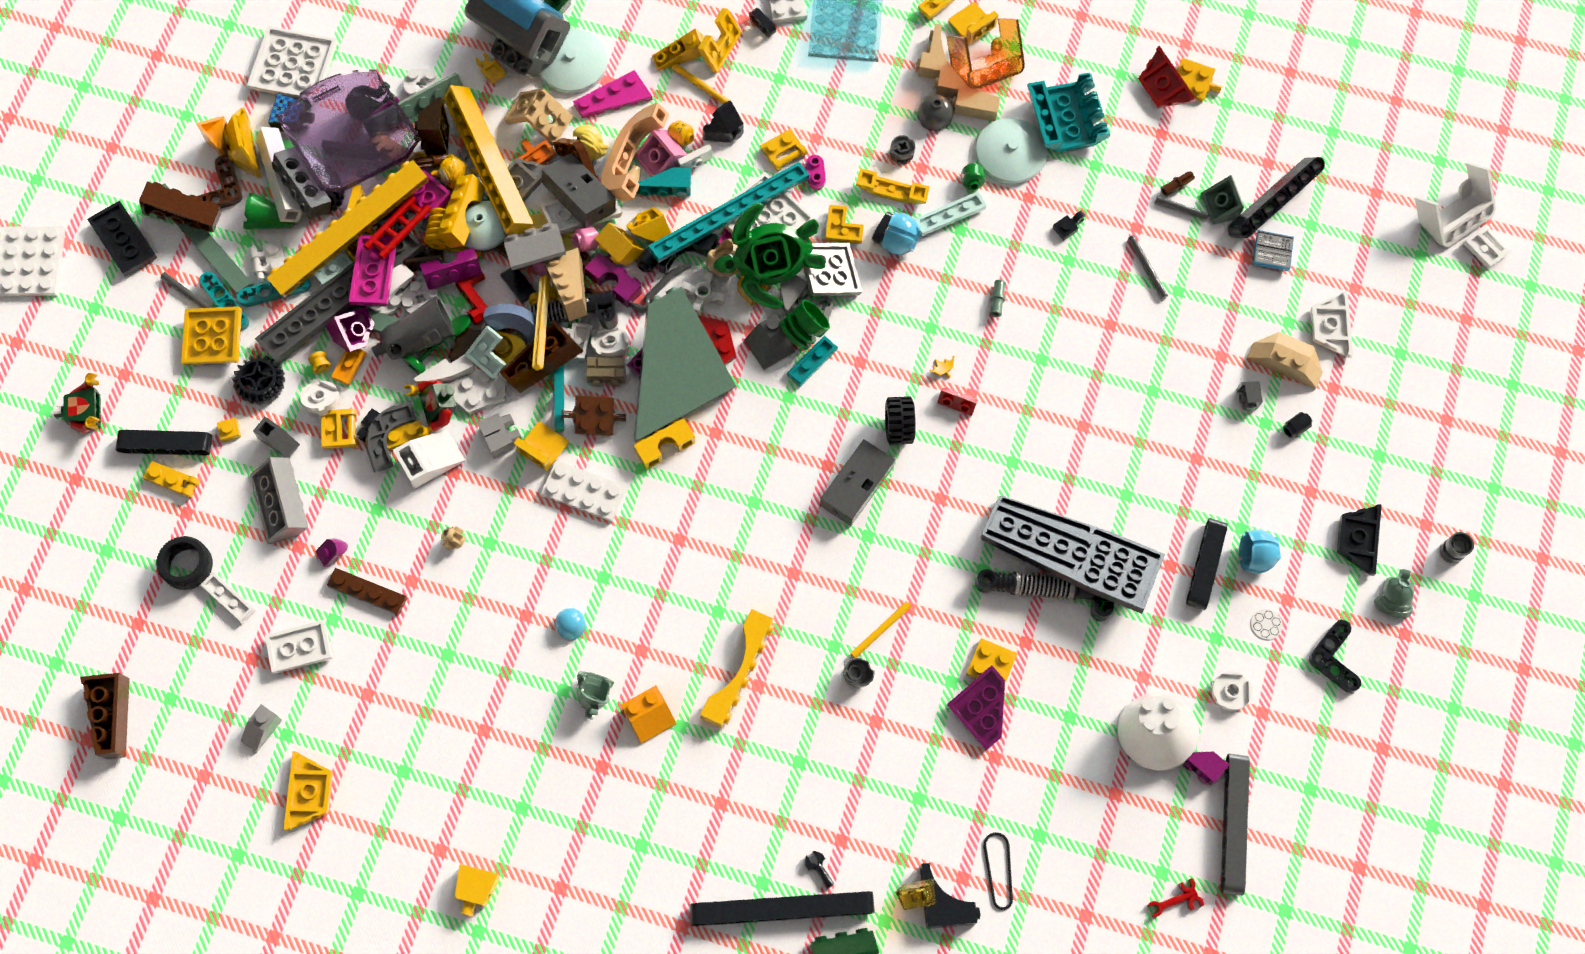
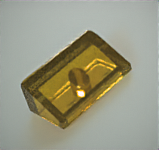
(916, 894)

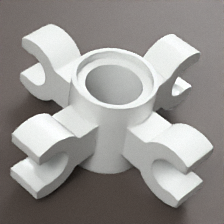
(716, 297)

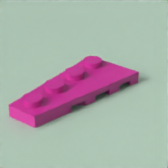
(617, 93)

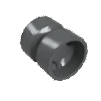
(1456, 547)

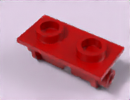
(951, 399)

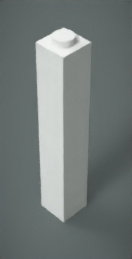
(270, 142)

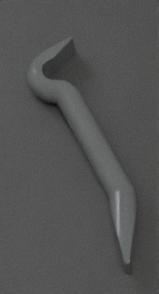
(658, 287)

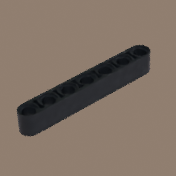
(1276, 197)

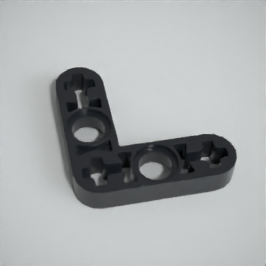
(1327, 655)

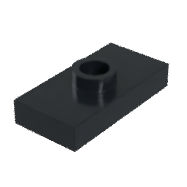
(518, 284)

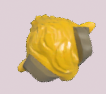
(451, 169)

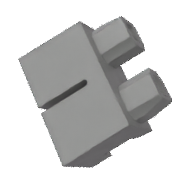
(496, 435)

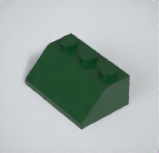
(859, 943)

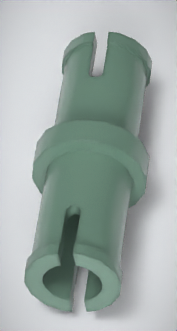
(998, 298)

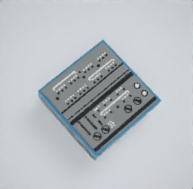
(1273, 250)

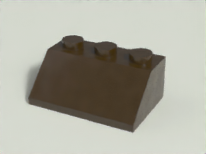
(433, 128)

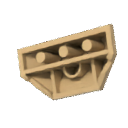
(1288, 358)

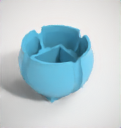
(902, 234)
(1258, 551)

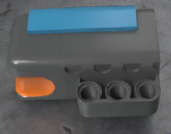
(523, 31)

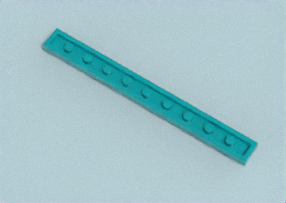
(727, 212)

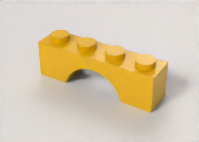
(453, 228)

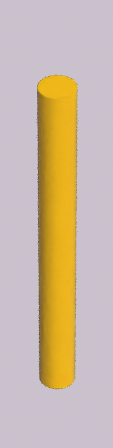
(699, 83)
(880, 630)

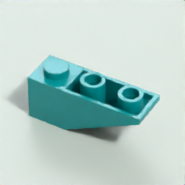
(669, 182)

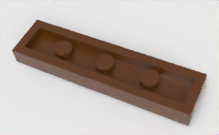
(367, 591)

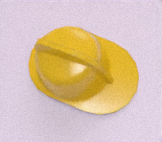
(508, 347)

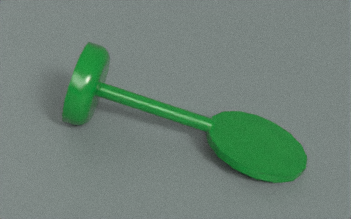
(459, 325)

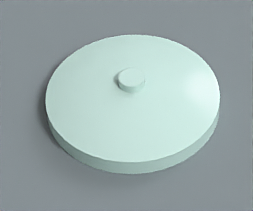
(578, 64)
(1011, 151)

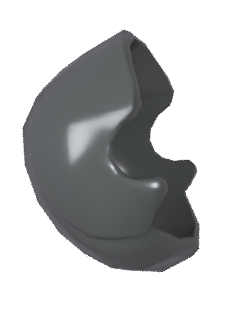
(858, 672)

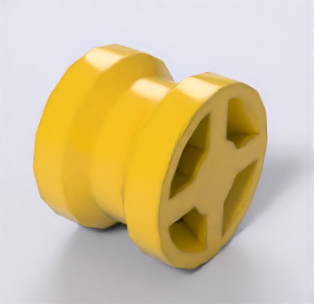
(319, 362)

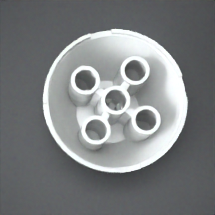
(1158, 731)

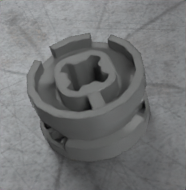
(902, 149)

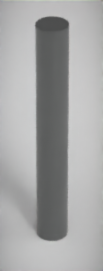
(1180, 207)

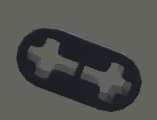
(762, 22)
(881, 229)

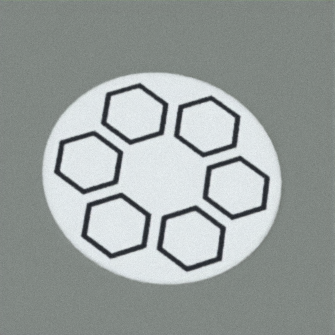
(1266, 624)

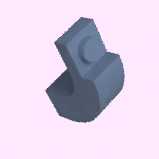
(511, 316)

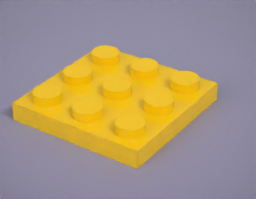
(211, 335)

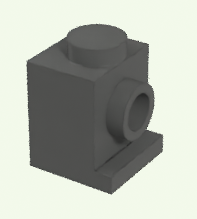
(1250, 395)

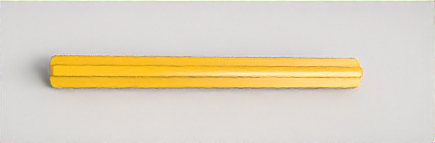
(541, 323)

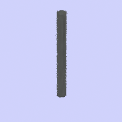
(1147, 266)
(185, 291)

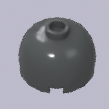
(935, 112)

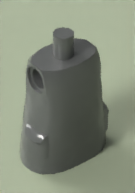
(415, 331)

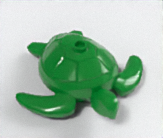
(769, 254)

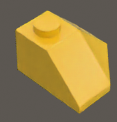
(649, 225)

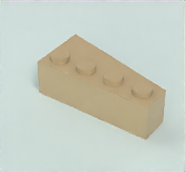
(568, 282)

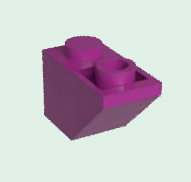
(1206, 765)

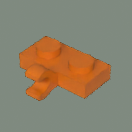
(541, 153)

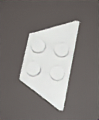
(1332, 324)
(479, 391)

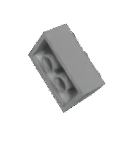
(534, 246)

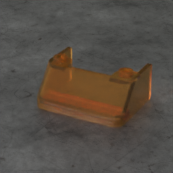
(1003, 62)

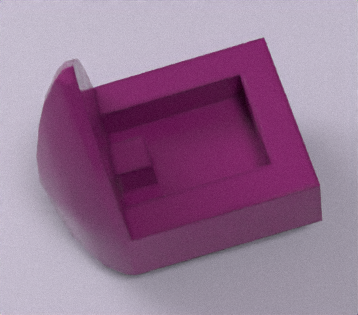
(331, 550)

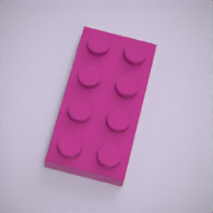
(371, 275)

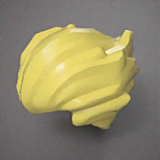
(592, 141)

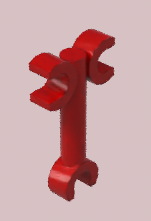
(1190, 894)

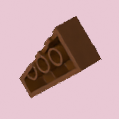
(179, 207)
(108, 712)

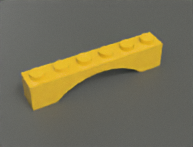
(719, 705)

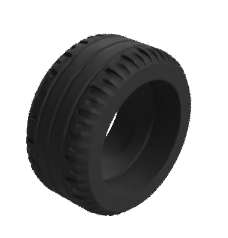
(176, 546)

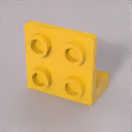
(973, 22)
(541, 446)

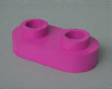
(816, 170)

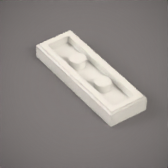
(228, 598)

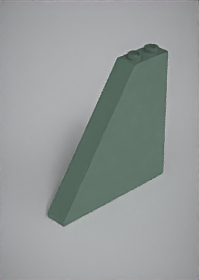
(677, 364)

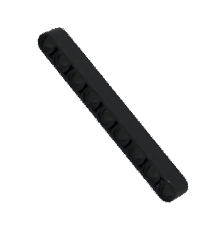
(782, 908)

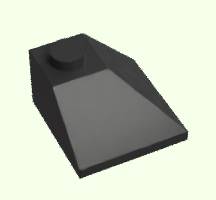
(769, 342)

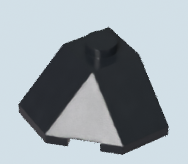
(725, 125)

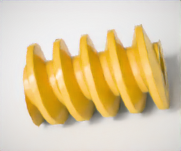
(431, 238)

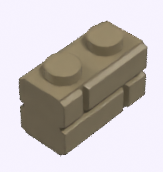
(606, 370)

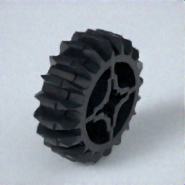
(253, 375)

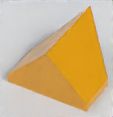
(214, 133)

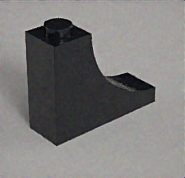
(947, 909)

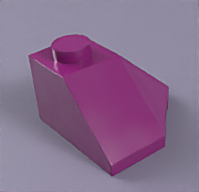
(351, 329)

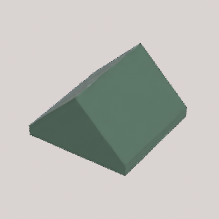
(1223, 201)

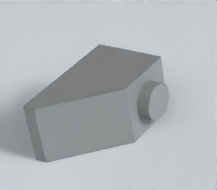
(260, 727)

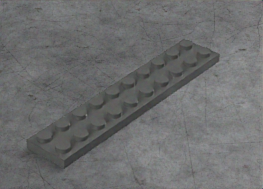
(322, 306)

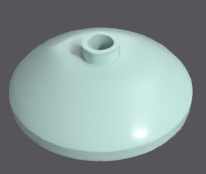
(486, 232)

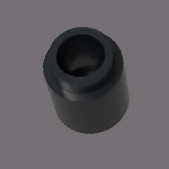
(646, 261)
(1297, 425)

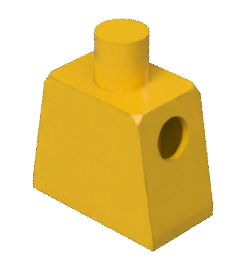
(474, 887)

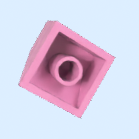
(659, 152)

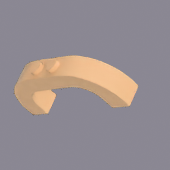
(614, 173)

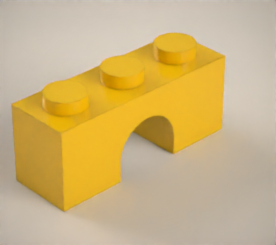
(676, 433)

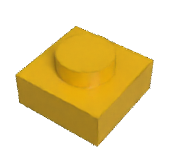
(228, 429)

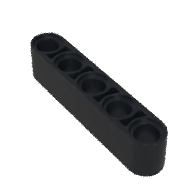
(164, 442)
(1206, 564)

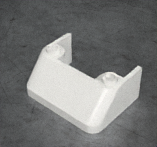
(1465, 214)

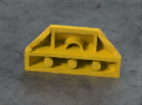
(242, 143)

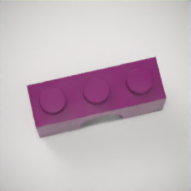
(463, 267)
(604, 269)

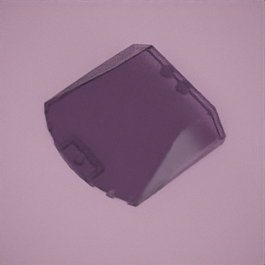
(348, 129)

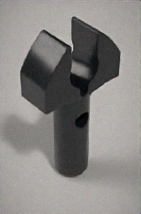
(819, 868)

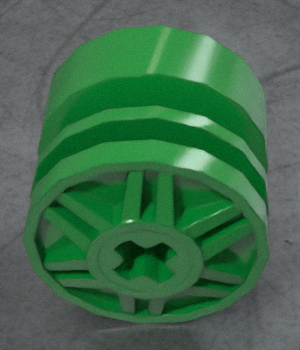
(805, 324)

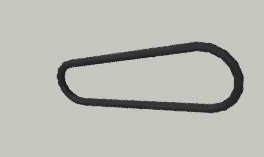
(989, 871)

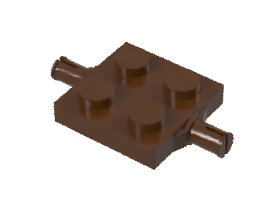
(593, 415)

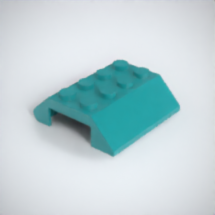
(1068, 115)

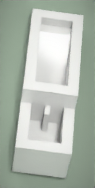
(446, 371)

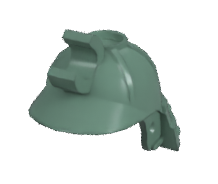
(1397, 596)
(593, 692)

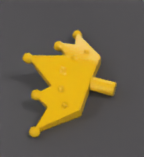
(943, 368)

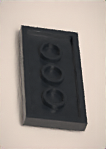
(122, 238)

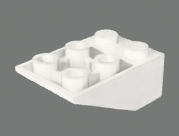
(428, 457)

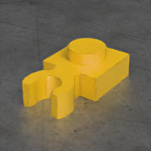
(491, 70)

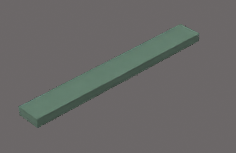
(216, 256)

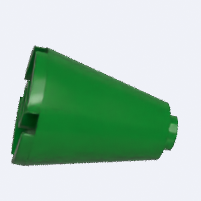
(262, 214)

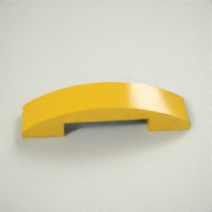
(891, 189)

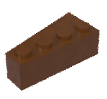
(558, 351)

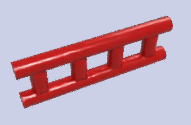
(397, 237)

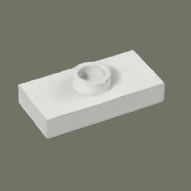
(696, 158)

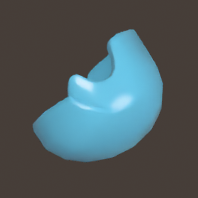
(570, 623)

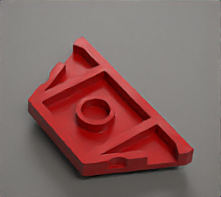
(1164, 82)
(720, 336)

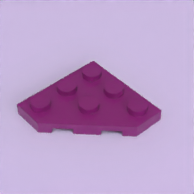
(982, 707)

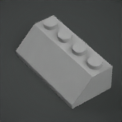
(278, 500)

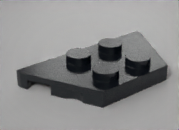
(1360, 537)

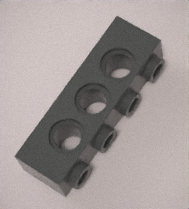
(300, 183)

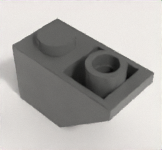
(276, 437)

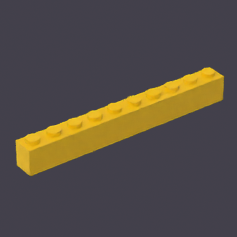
(487, 160)
(348, 228)

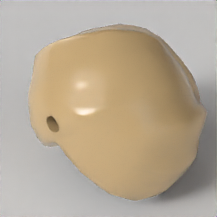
(726, 247)

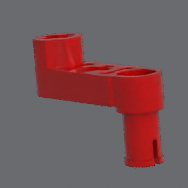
(471, 296)

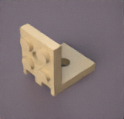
(534, 108)

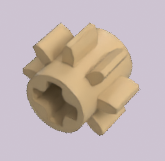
(453, 538)

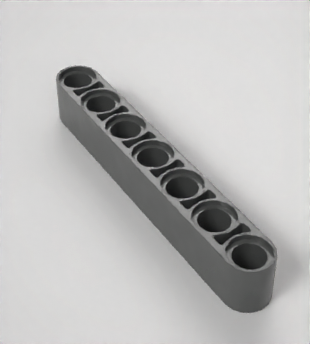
(1235, 825)

